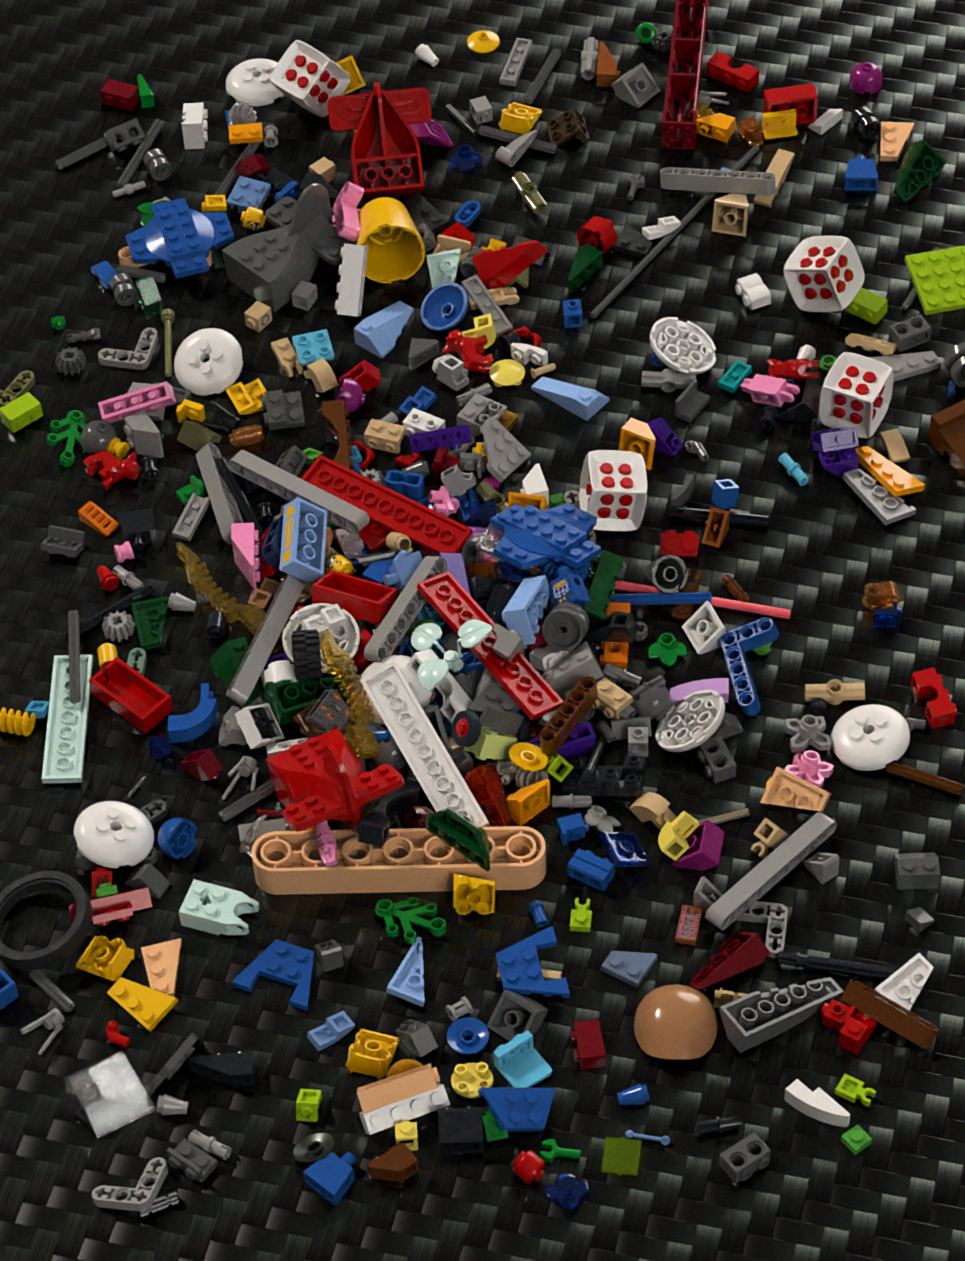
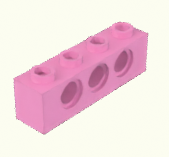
(130, 403)

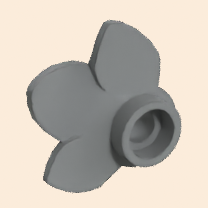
(597, 817)

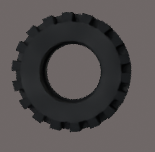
(306, 654)

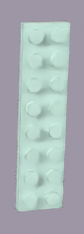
(66, 724)

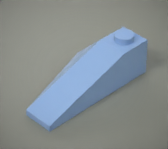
(381, 330)
(576, 399)

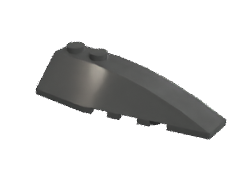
(770, 1013)

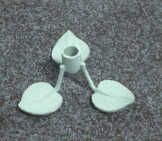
(427, 634)

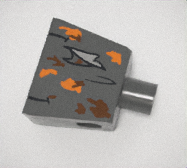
(330, 712)

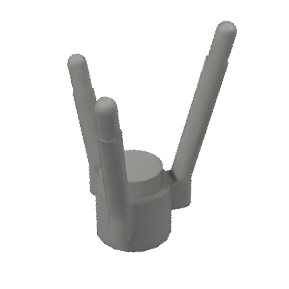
(705, 98)
(245, 768)
(51, 1021)

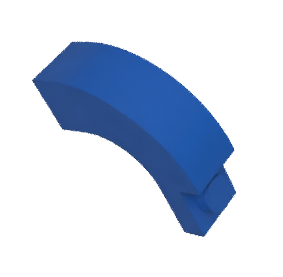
(196, 723)

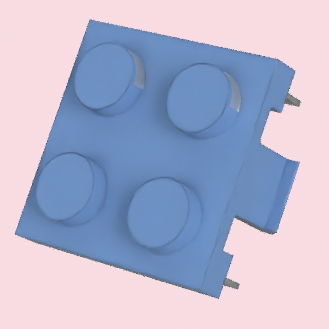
(248, 193)

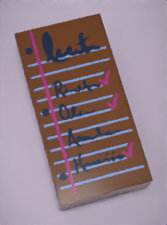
(688, 925)

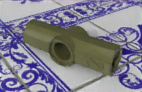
(529, 193)
(487, 492)

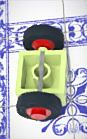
(483, 740)

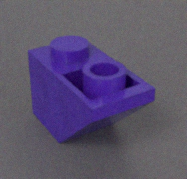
(666, 439)
(839, 461)

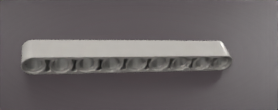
(291, 487)
(265, 639)
(770, 870)

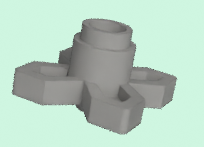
(807, 732)

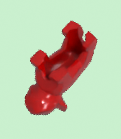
(469, 350)
(792, 369)
(112, 468)

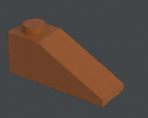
(606, 67)

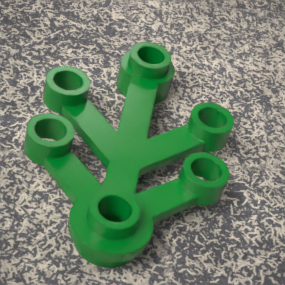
(74, 419)
(387, 910)

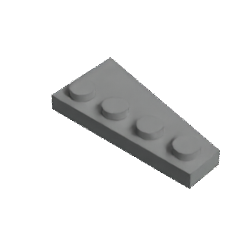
(910, 364)
(877, 498)

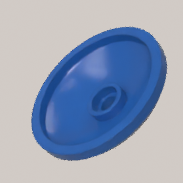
(444, 306)

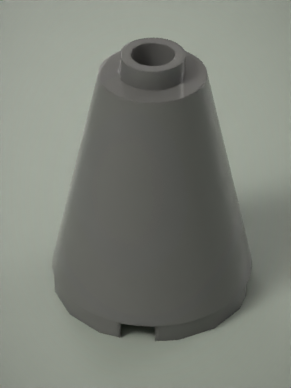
(667, 573)

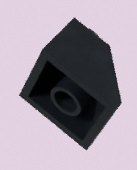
(805, 403)

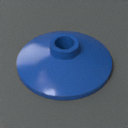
(464, 1029)

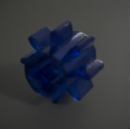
(159, 746)

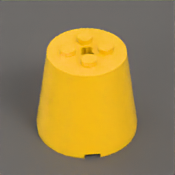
(392, 241)

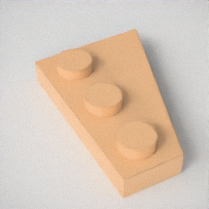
(893, 138)
(794, 792)
(162, 964)

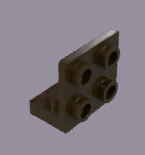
(567, 125)

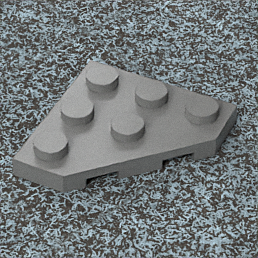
(502, 449)

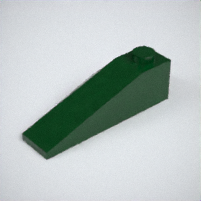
(917, 169)
(227, 662)

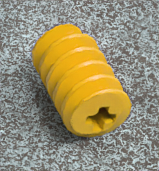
(17, 723)

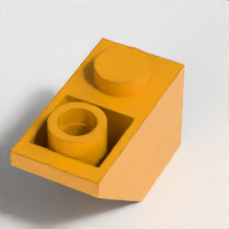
(716, 126)

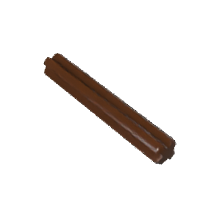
(925, 778)

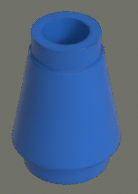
(634, 1096)

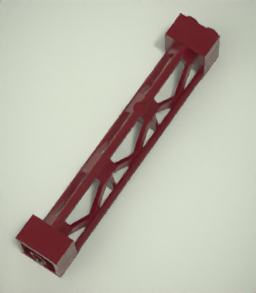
(678, 132)

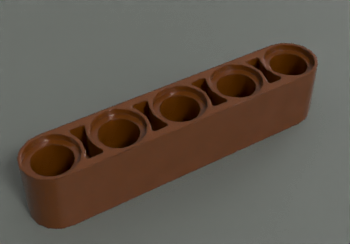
(568, 715)
(890, 1014)

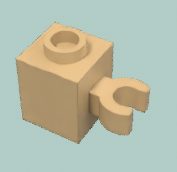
(770, 836)

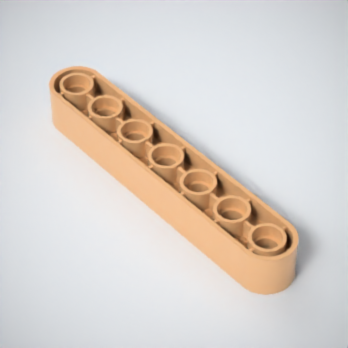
(406, 863)

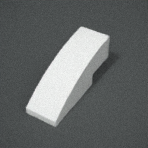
(816, 1104)

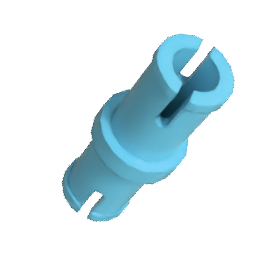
(793, 469)

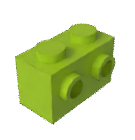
(868, 306)
(21, 412)

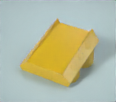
(519, 118)
(473, 894)
(106, 958)
(371, 1053)

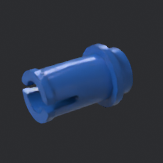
(536, 909)

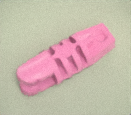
(326, 844)

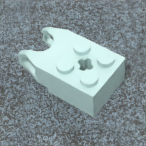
(216, 909)

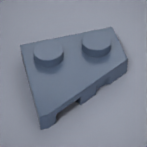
(629, 966)

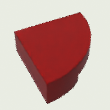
(408, 460)

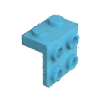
(313, 347)
(521, 1062)

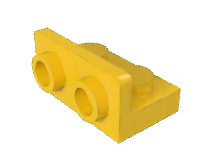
(779, 124)

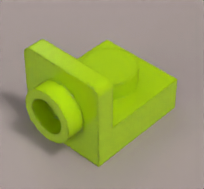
(308, 1104)

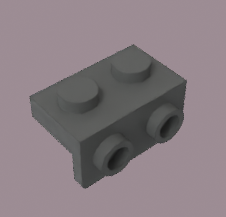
(63, 541)

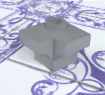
(452, 373)
(457, 481)
(507, 642)
(230, 731)

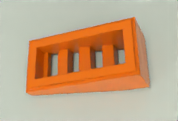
(90, 510)

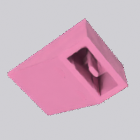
(245, 551)

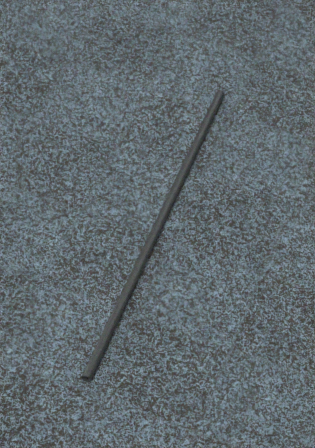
(666, 239)

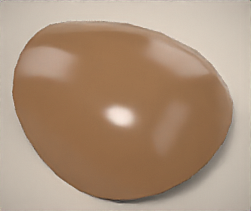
(675, 1023)

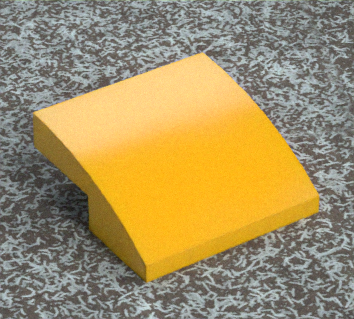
(247, 397)

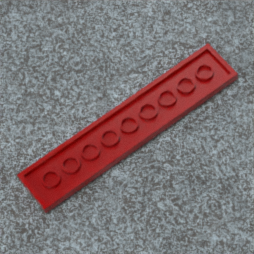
(389, 507)
(516, 677)

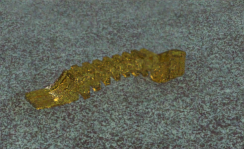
(198, 575)
(360, 735)

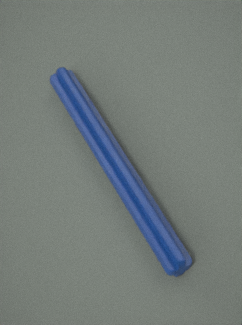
(662, 598)

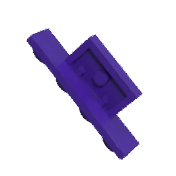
(440, 438)

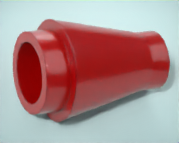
(107, 578)

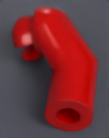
(114, 1036)

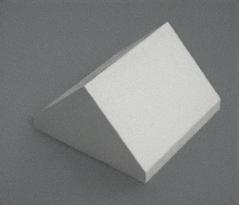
(704, 629)

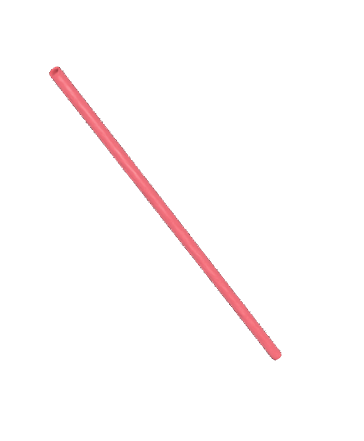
(716, 602)

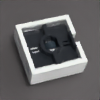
(259, 725)

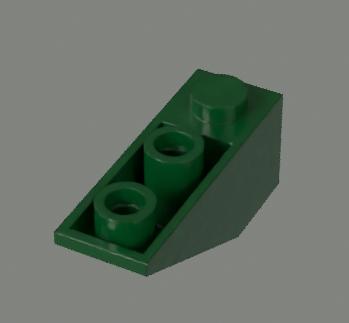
(585, 263)

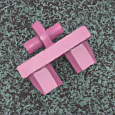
(443, 502)

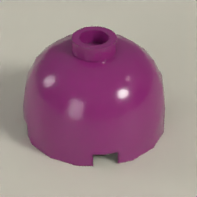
(866, 78)
(351, 393)

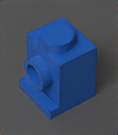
(571, 828)

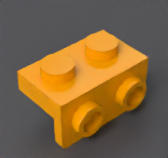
(245, 133)

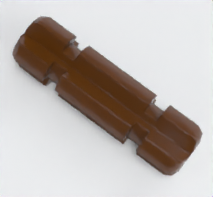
(734, 588)

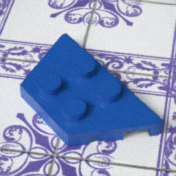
(519, 1107)

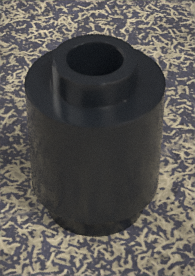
(216, 625)

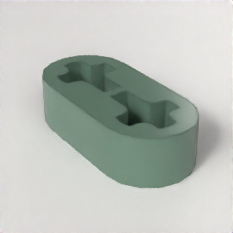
(140, 665)

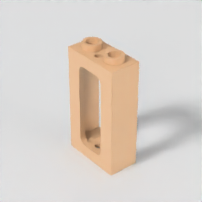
(398, 1087)

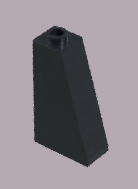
(497, 602)

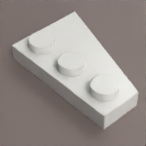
(906, 982)

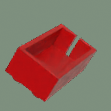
(357, 596)
(131, 695)

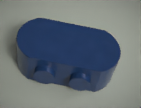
(272, 545)

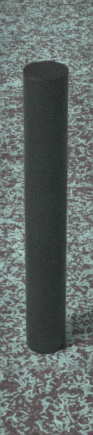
(461, 120)

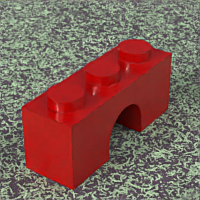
(742, 78)
(930, 685)

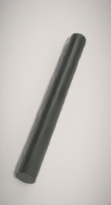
(595, 756)

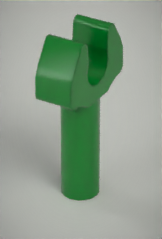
(557, 1151)

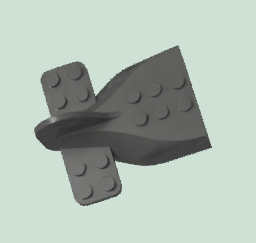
(276, 260)

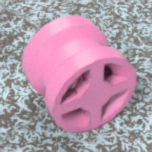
(123, 552)

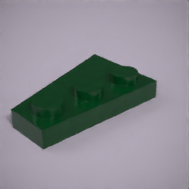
(150, 621)

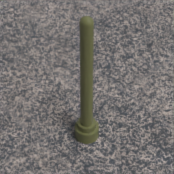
(168, 318)

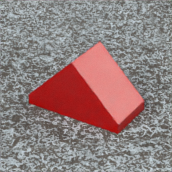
(459, 231)

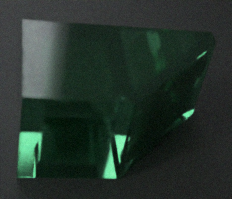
(149, 296)

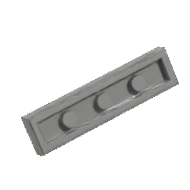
(515, 62)
(486, 304)

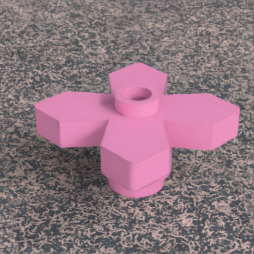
(810, 768)

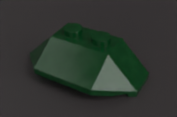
(460, 835)

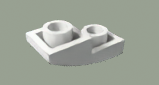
(526, 353)

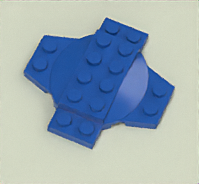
(179, 237)
(544, 534)

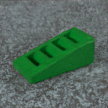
(146, 94)

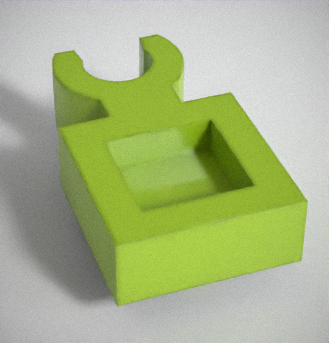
(581, 917)
(852, 1089)

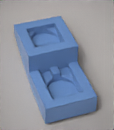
(332, 1031)

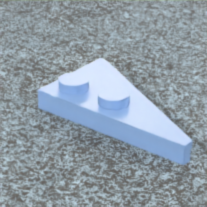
(408, 979)

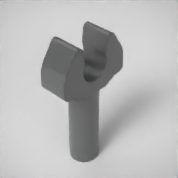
(634, 185)

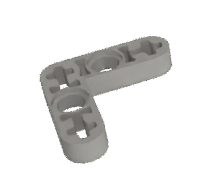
(111, 357)
(773, 922)
(137, 1198)

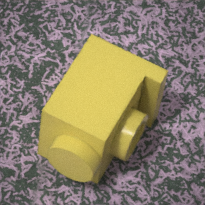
(407, 1131)

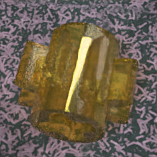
(703, 110)

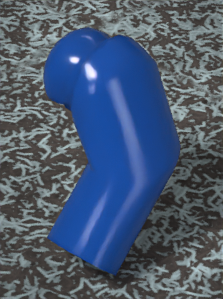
(380, 735)

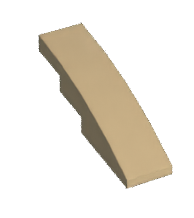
(779, 166)

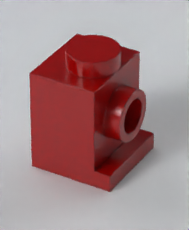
(836, 1014)

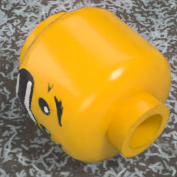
(253, 219)
(339, 564)

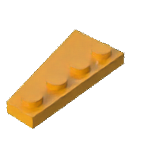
(890, 475)

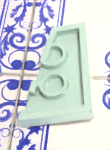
(443, 266)

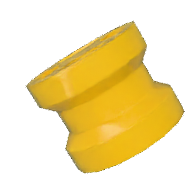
(118, 448)

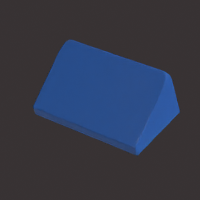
(465, 501)

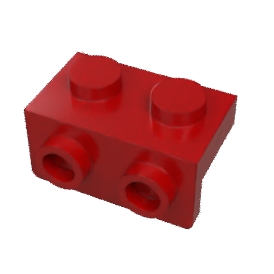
(679, 544)

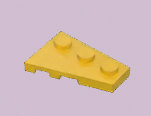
(142, 1002)

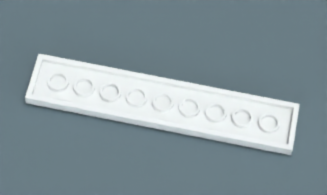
(421, 744)

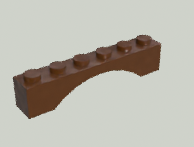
(335, 421)

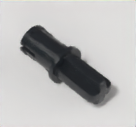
(719, 1125)

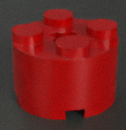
(598, 234)

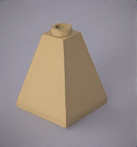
(731, 214)

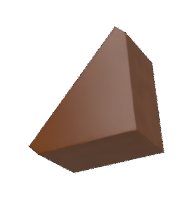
(716, 527)

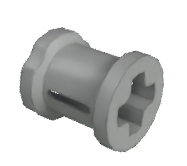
(270, 138)
(459, 1009)

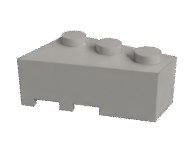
(572, 669)

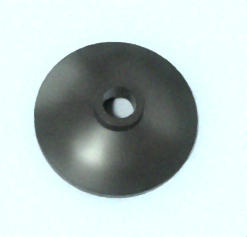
(314, 1147)

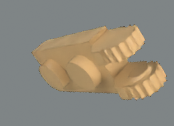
(501, 296)
(870, 344)
(286, 356)

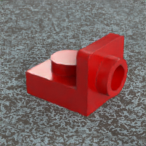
(99, 877)

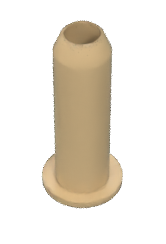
(544, 369)

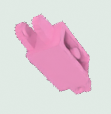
(769, 390)

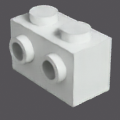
(420, 421)

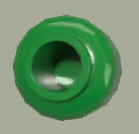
(646, 32)

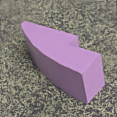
(719, 685)

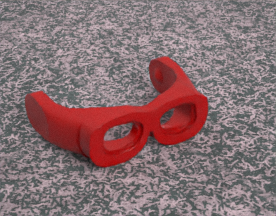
(524, 331)
(370, 454)

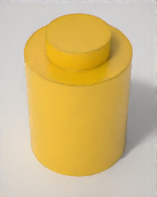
(106, 654)

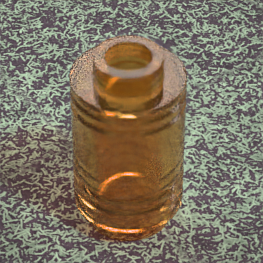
(246, 435)

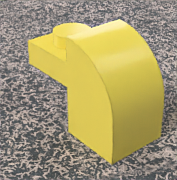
(483, 326)
(673, 835)

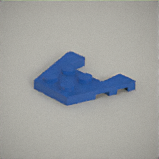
(284, 964)
(521, 967)

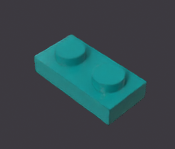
(734, 376)

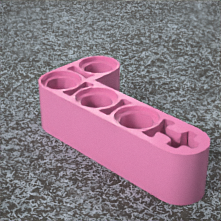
(346, 211)

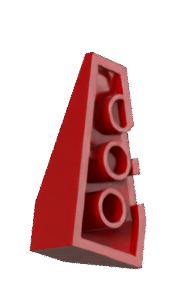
(503, 265)

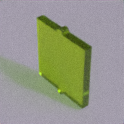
(621, 1156)

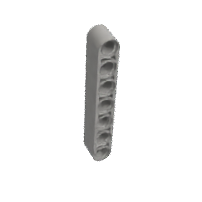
(718, 181)
(221, 498)
(403, 611)

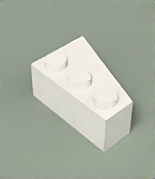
(194, 125)

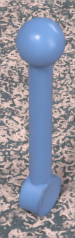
(664, 1140)

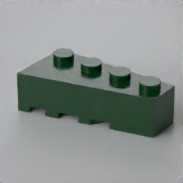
(602, 583)
(292, 697)

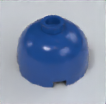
(177, 837)

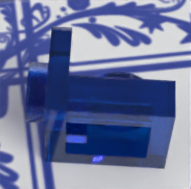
(887, 617)

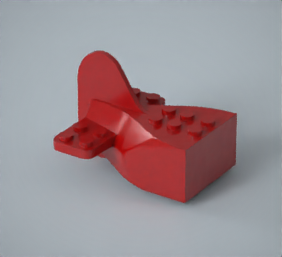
(384, 146)
(327, 782)

